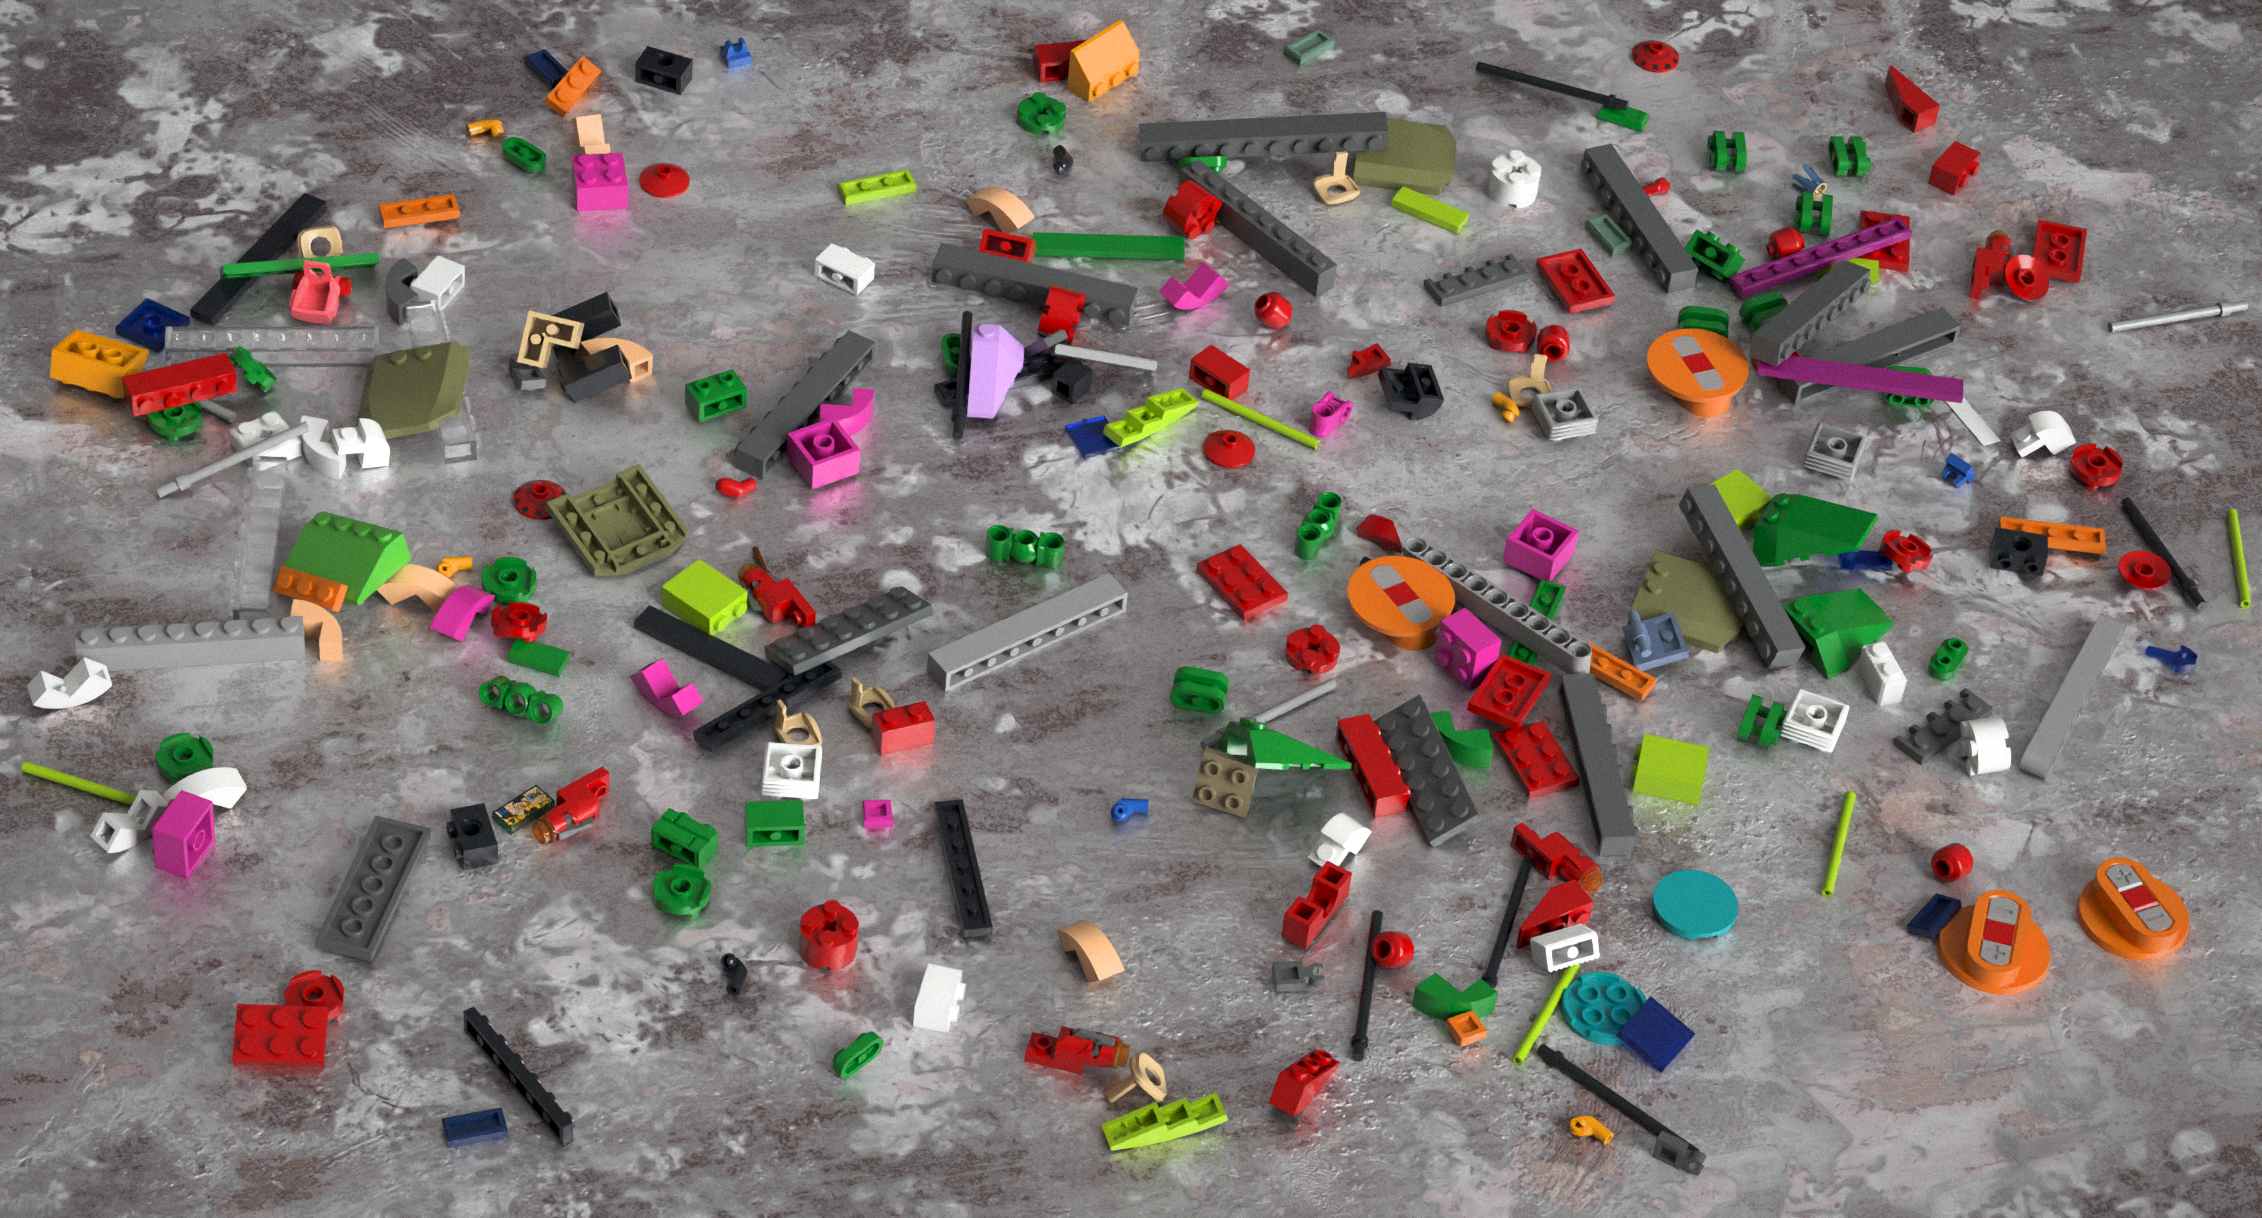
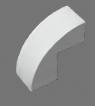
(317, 450)
(80, 686)
(217, 784)
(122, 831)

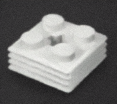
(260, 429)
(1814, 720)
(791, 770)

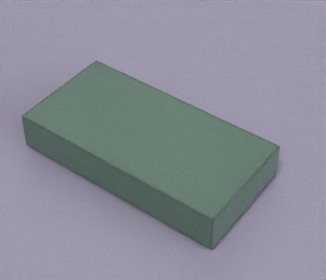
(1309, 47)
(1609, 235)

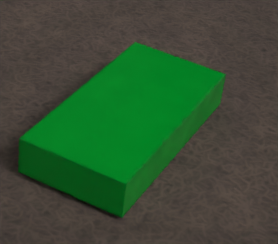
(538, 657)

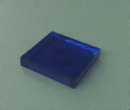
(148, 324)
(1655, 1034)

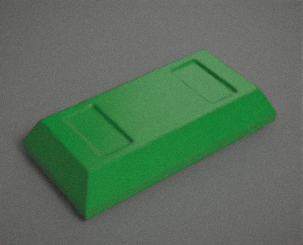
(1627, 118)

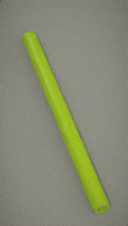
(1260, 419)
(2238, 556)
(78, 783)
(1838, 844)
(1544, 1014)

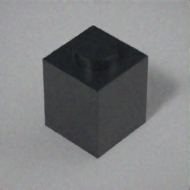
(1071, 380)

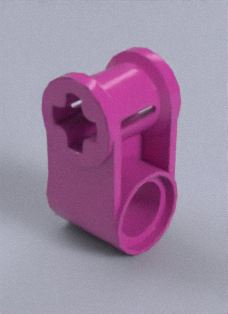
(1328, 414)

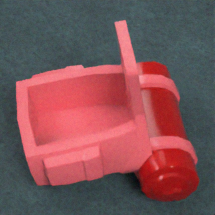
(317, 294)

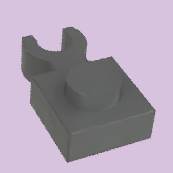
(526, 377)
(1294, 977)
(1676, 1153)

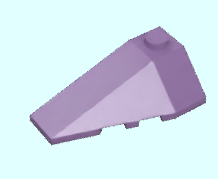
(994, 365)

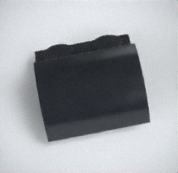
(1412, 390)

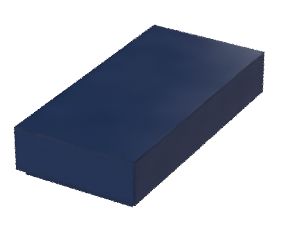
(545, 68)
(1934, 916)
(474, 1127)

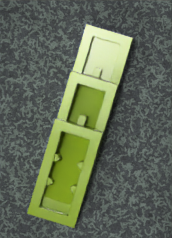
(1154, 416)
(1157, 1125)

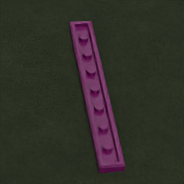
(1819, 257)
(1865, 378)

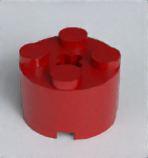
(1192, 210)
(1061, 312)
(828, 936)

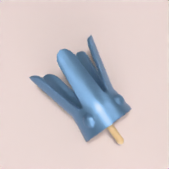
(1816, 186)

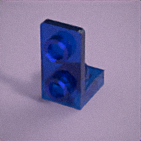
(1865, 560)

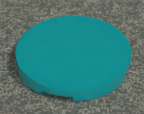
(1695, 904)
(1600, 1006)

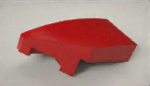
(1368, 361)
(1382, 530)

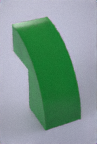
(1466, 747)
(1444, 1001)

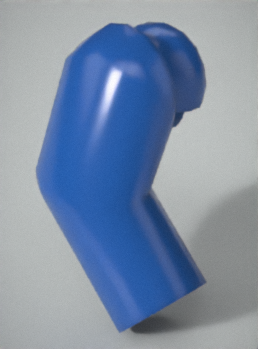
(1128, 806)

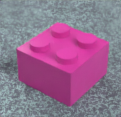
(599, 181)
(823, 453)
(1540, 545)
(1466, 648)
(183, 834)

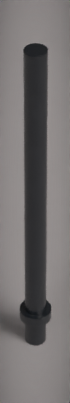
(1610, 101)
(1490, 976)
(1360, 1040)
(1557, 1059)

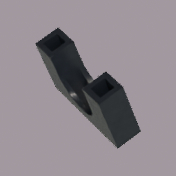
(600, 371)

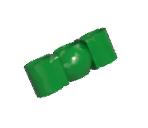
(1318, 526)
(1024, 546)
(533, 700)

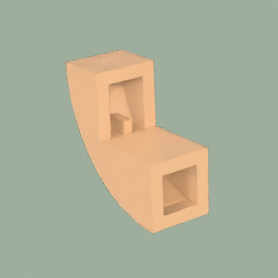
(590, 135)
(1005, 208)
(639, 358)
(419, 580)
(320, 626)
(1093, 949)

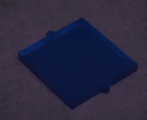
(1089, 437)

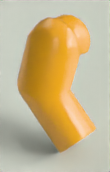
(485, 125)
(1508, 405)
(451, 565)
(1590, 1127)

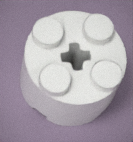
(1514, 179)
(1985, 745)

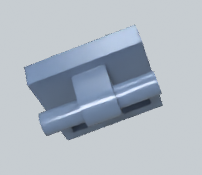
(1654, 640)

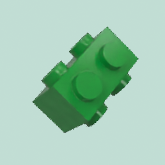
(1708, 251)
(715, 395)

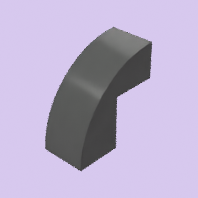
(398, 289)

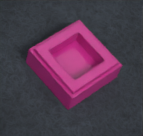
(877, 813)

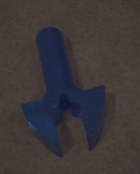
(2183, 659)

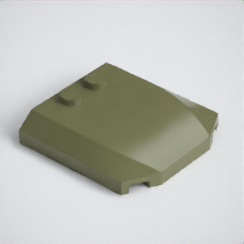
(1417, 158)
(415, 388)
(619, 524)
(1695, 597)

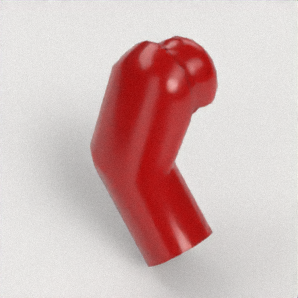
(1659, 187)
(734, 488)

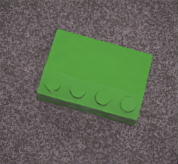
(349, 553)

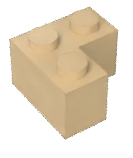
(542, 332)

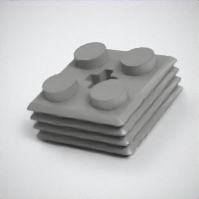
(1564, 414)
(1835, 452)

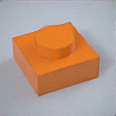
(1466, 1028)

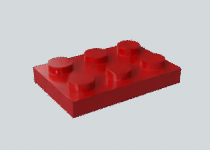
(2060, 249)
(1893, 256)
(1575, 281)
(1242, 581)
(1509, 692)
(1536, 759)
(280, 1035)

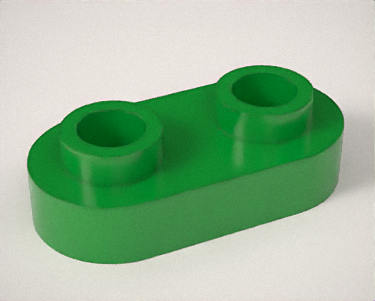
(524, 154)
(1215, 163)
(950, 353)
(1948, 659)
(857, 1055)

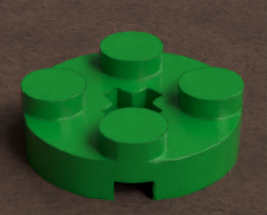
(1051, 111)
(254, 371)
(175, 427)
(523, 580)
(180, 744)
(681, 903)

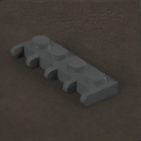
(1477, 281)
(1942, 729)

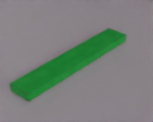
(1109, 246)
(291, 266)
(1545, 601)

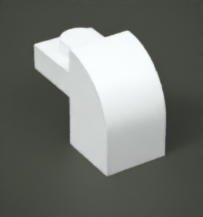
(2045, 429)
(365, 440)
(1339, 837)

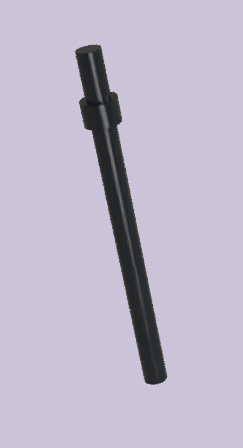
(959, 412)
(2187, 586)

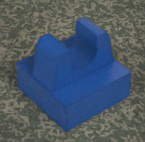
(735, 54)
(1959, 468)

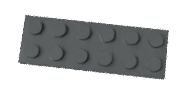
(848, 630)
(1429, 770)
(373, 888)

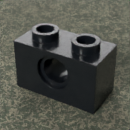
(663, 70)
(2018, 551)
(473, 836)

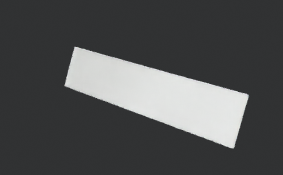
(1974, 422)

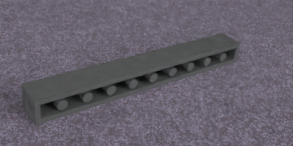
(1264, 136)

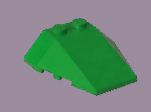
(1807, 526)
(1837, 626)
(1272, 749)

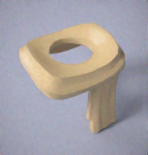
(1337, 178)
(331, 233)
(1535, 381)
(859, 698)
(801, 720)
(1139, 1077)

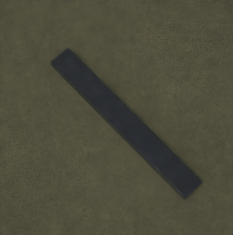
(267, 248)

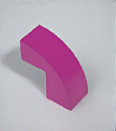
(1198, 290)
(852, 417)
(459, 610)
(663, 691)

